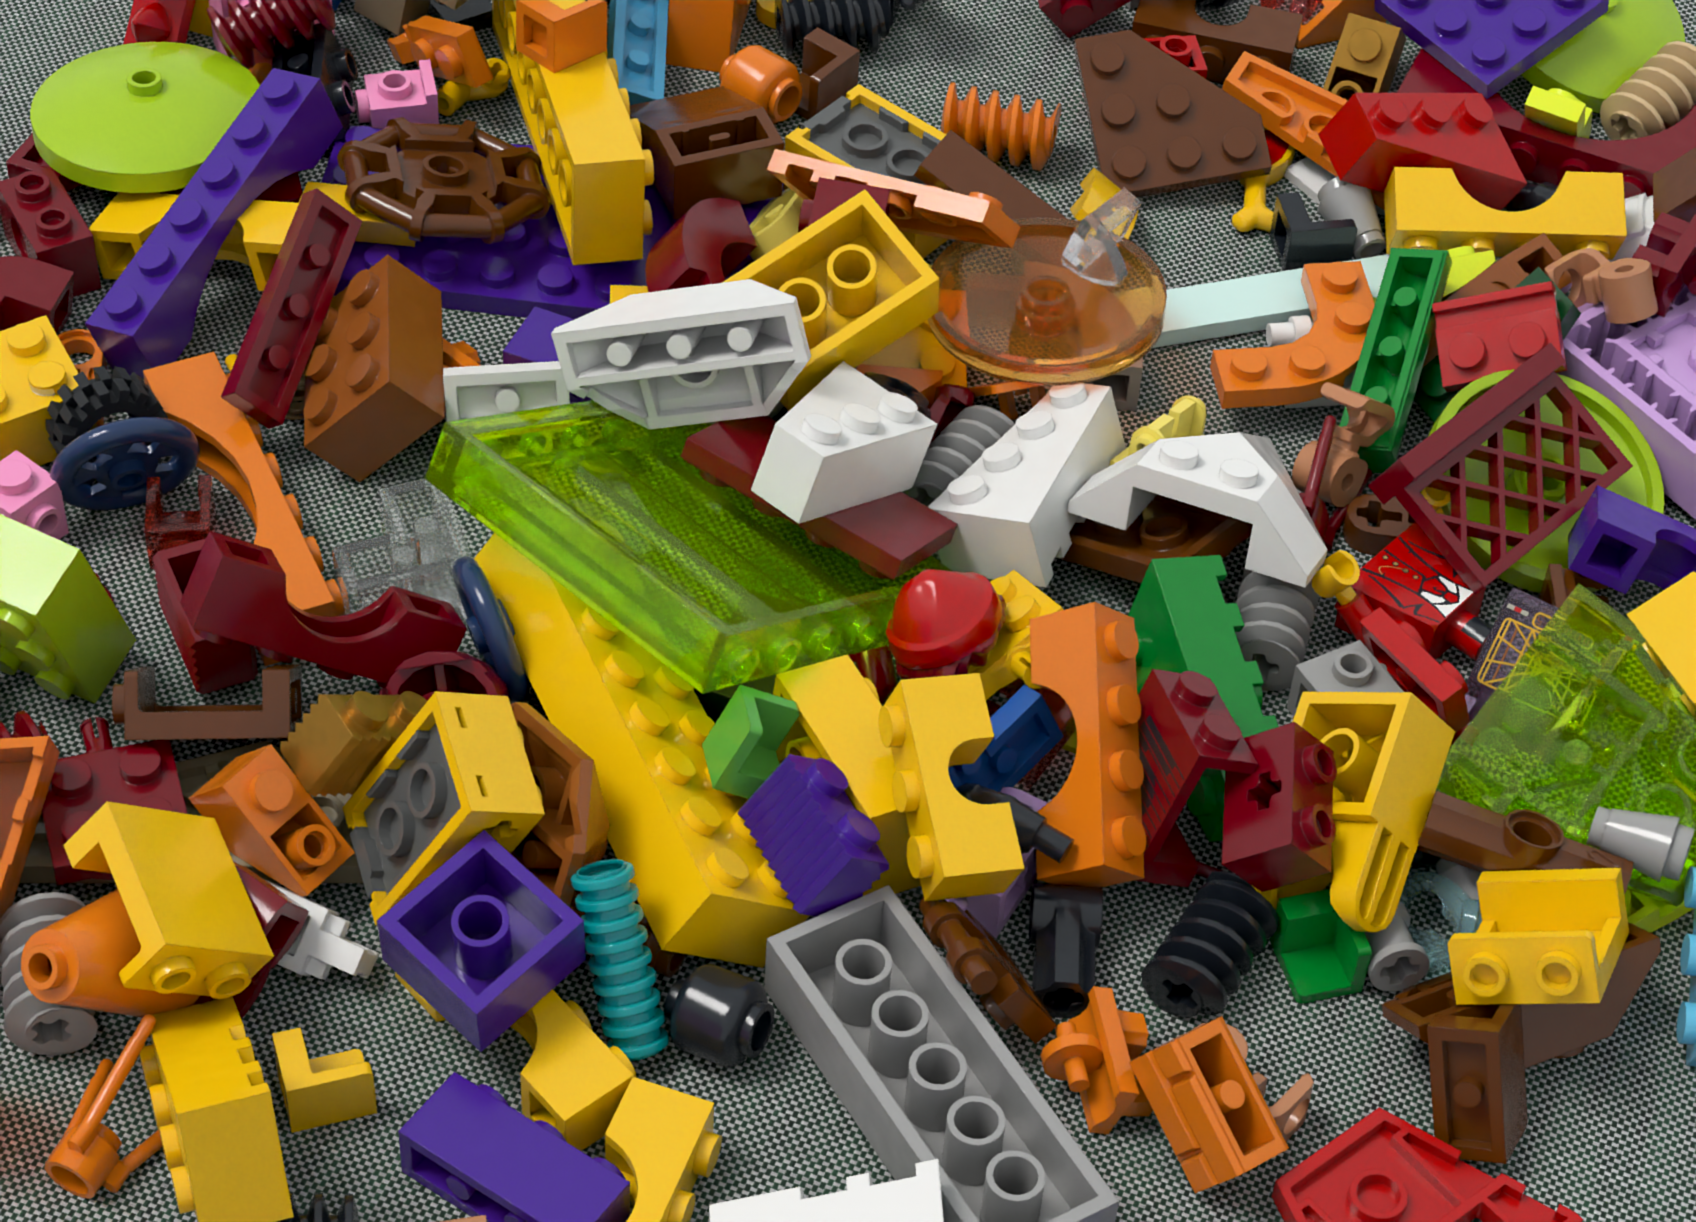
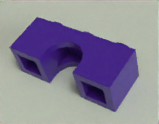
(1627, 541)

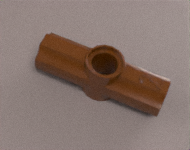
(1507, 843)

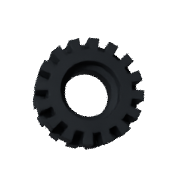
(95, 400)

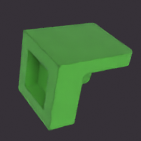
(745, 740)

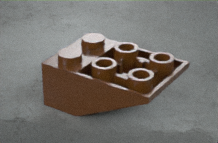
(709, 148)

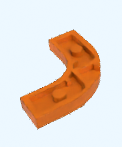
(1297, 370)

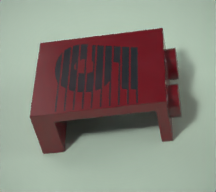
(1179, 736)

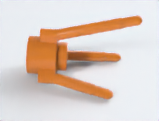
(89, 1149)

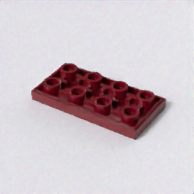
(883, 534)

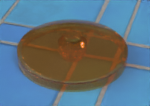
(1035, 319)

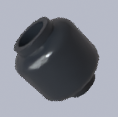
(719, 1015)

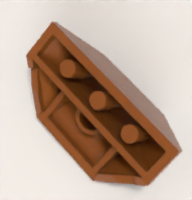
(573, 804)

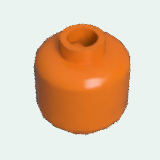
(763, 80)

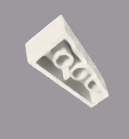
(1019, 490)

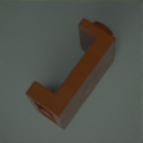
(144, 719)

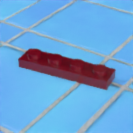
(292, 309)

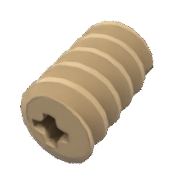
(1653, 95)

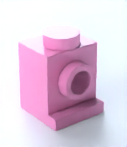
(397, 95)

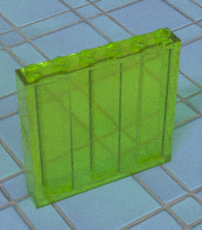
(659, 547)

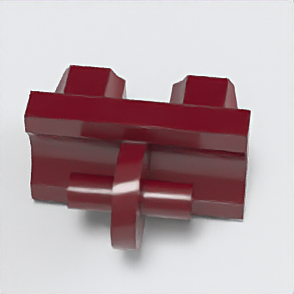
(1672, 258)

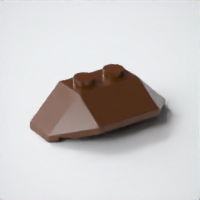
(1547, 1028)

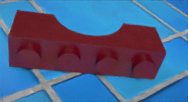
(242, 597)

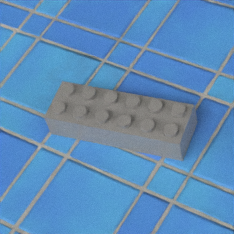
(927, 1068)

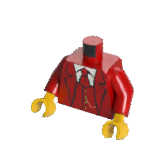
(1411, 585)

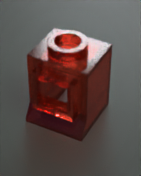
(177, 528)

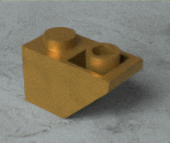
(1365, 57)

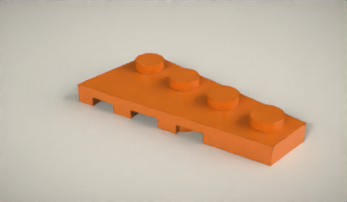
(1288, 107)
(912, 205)

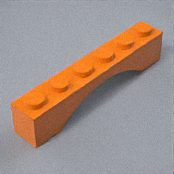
(233, 455)

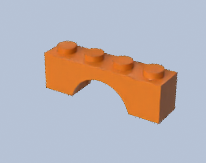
(1091, 663)

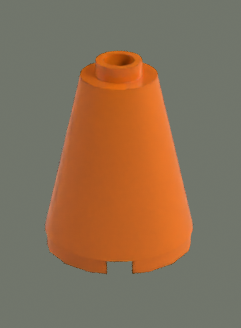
(81, 959)

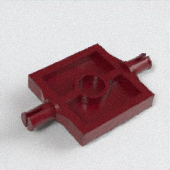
(83, 783)

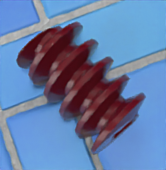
(264, 22)

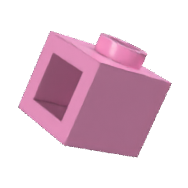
(31, 496)

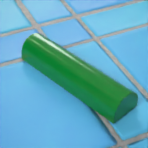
(1399, 342)

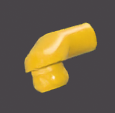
(454, 95)

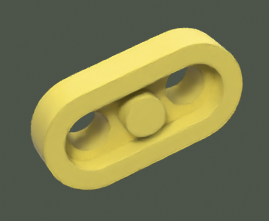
(776, 223)

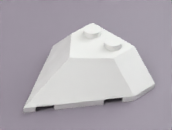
(1223, 474)

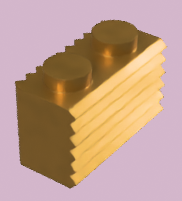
(346, 738)

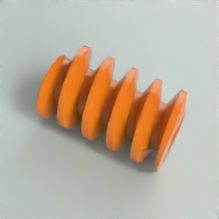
(1002, 127)

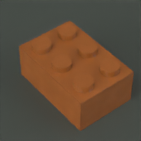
(375, 370)

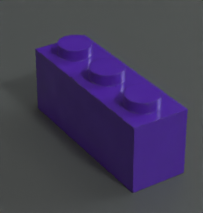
(503, 1164)

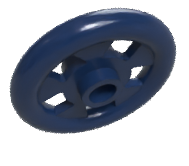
(124, 462)
(490, 626)

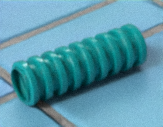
(620, 958)

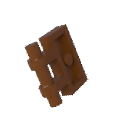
(986, 967)

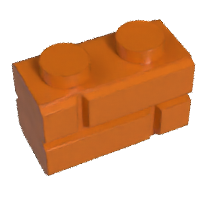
(1209, 1105)

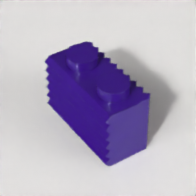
(814, 835)

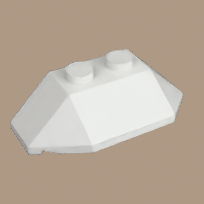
(686, 353)

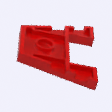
(1401, 1174)

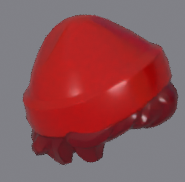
(944, 623)

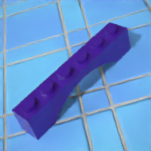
(156, 298)

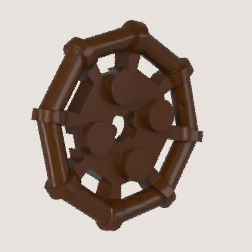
(443, 181)

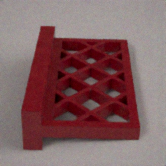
(1463, 438)

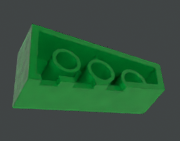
(1191, 628)

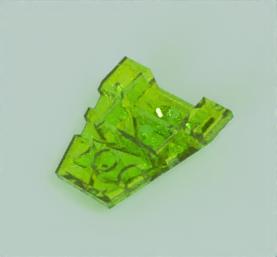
(1583, 729)

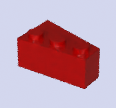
(1426, 132)

